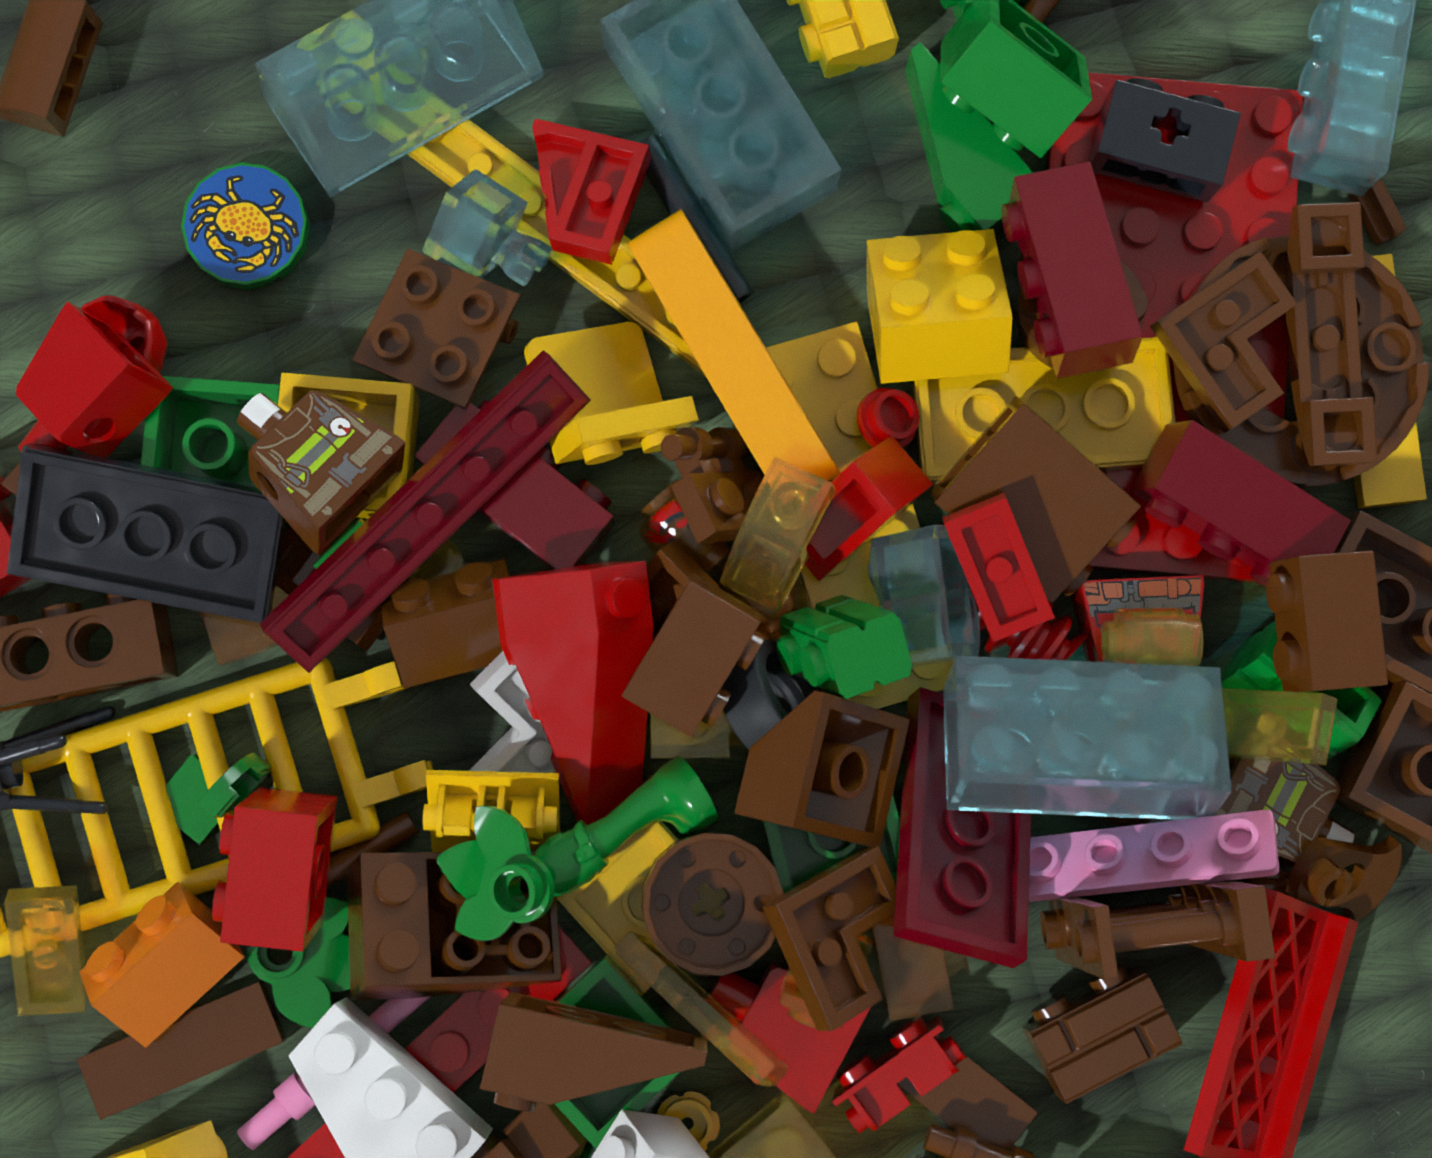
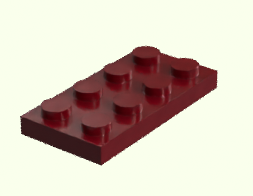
(957, 869)

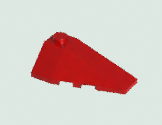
(576, 648)

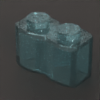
(926, 587)

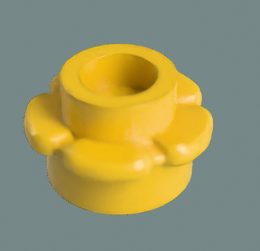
(697, 1108)

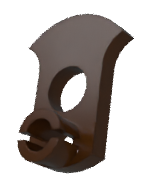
(1322, 880)

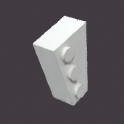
(379, 1094)

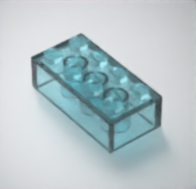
(722, 112)
(1085, 738)

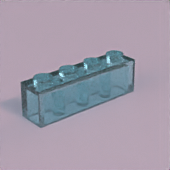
(1351, 92)

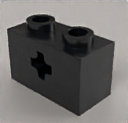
(1132, 149)

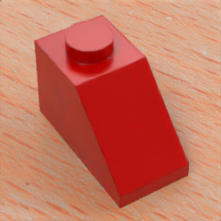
(865, 502)

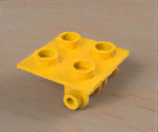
(457, 794)

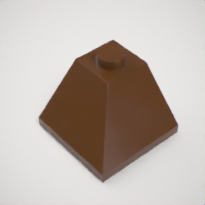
(826, 770)

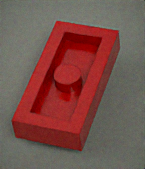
(998, 567)

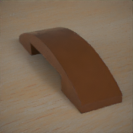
(1324, 335)

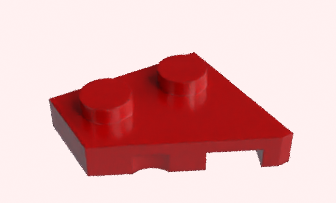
(588, 187)

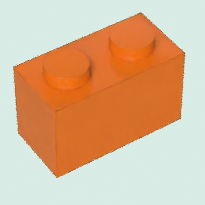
(158, 965)

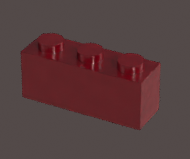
(1071, 270)
(1233, 501)
(537, 504)

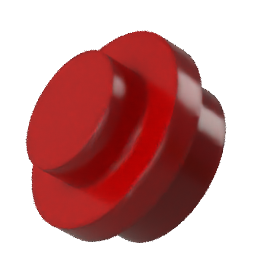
(887, 414)

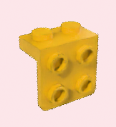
(625, 397)

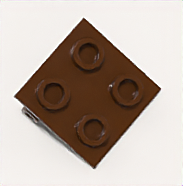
(438, 328)

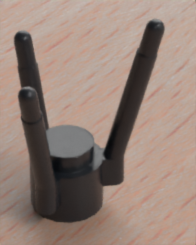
(37, 743)

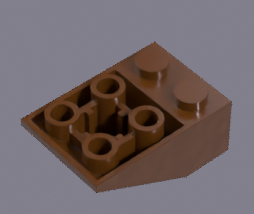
(408, 942)

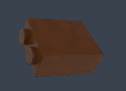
(1054, 491)

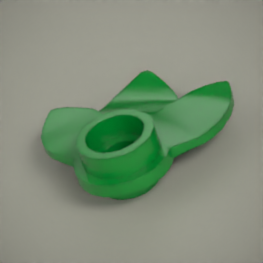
(490, 874)
(306, 981)

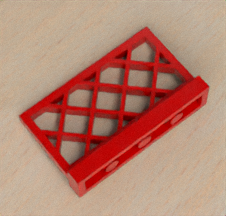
(1274, 1036)

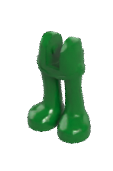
(669, 795)

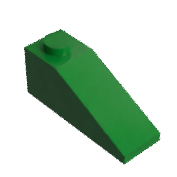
(964, 155)

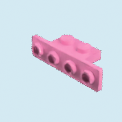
(1153, 855)

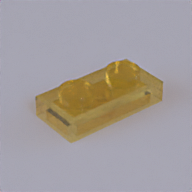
(46, 949)

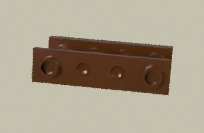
(1211, 916)

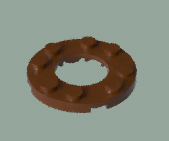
(1390, 373)

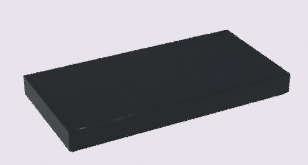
(145, 533)

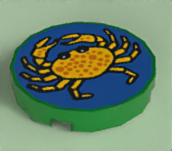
(245, 225)

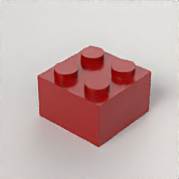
(275, 869)

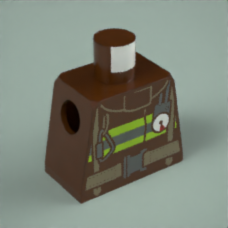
(318, 462)
(1295, 794)

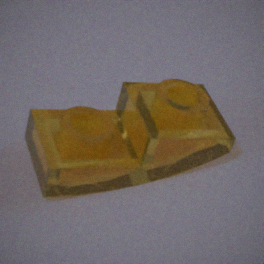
(776, 534)

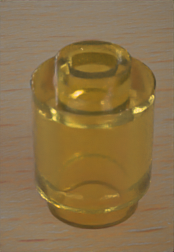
(1153, 637)

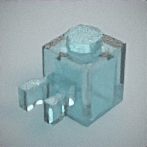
(479, 231)

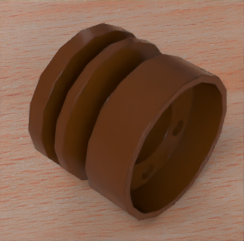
(698, 940)

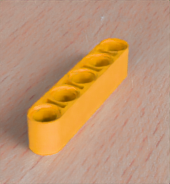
(728, 348)

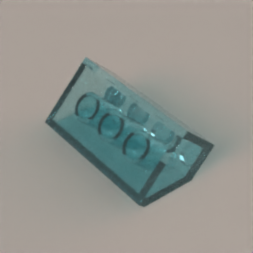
(393, 80)

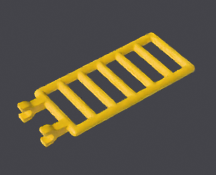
(198, 711)

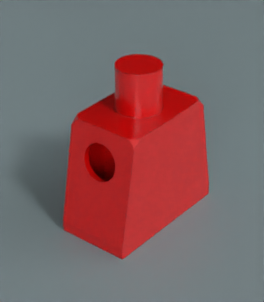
(87, 386)
(807, 1052)

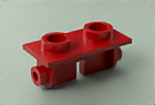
(874, 1085)

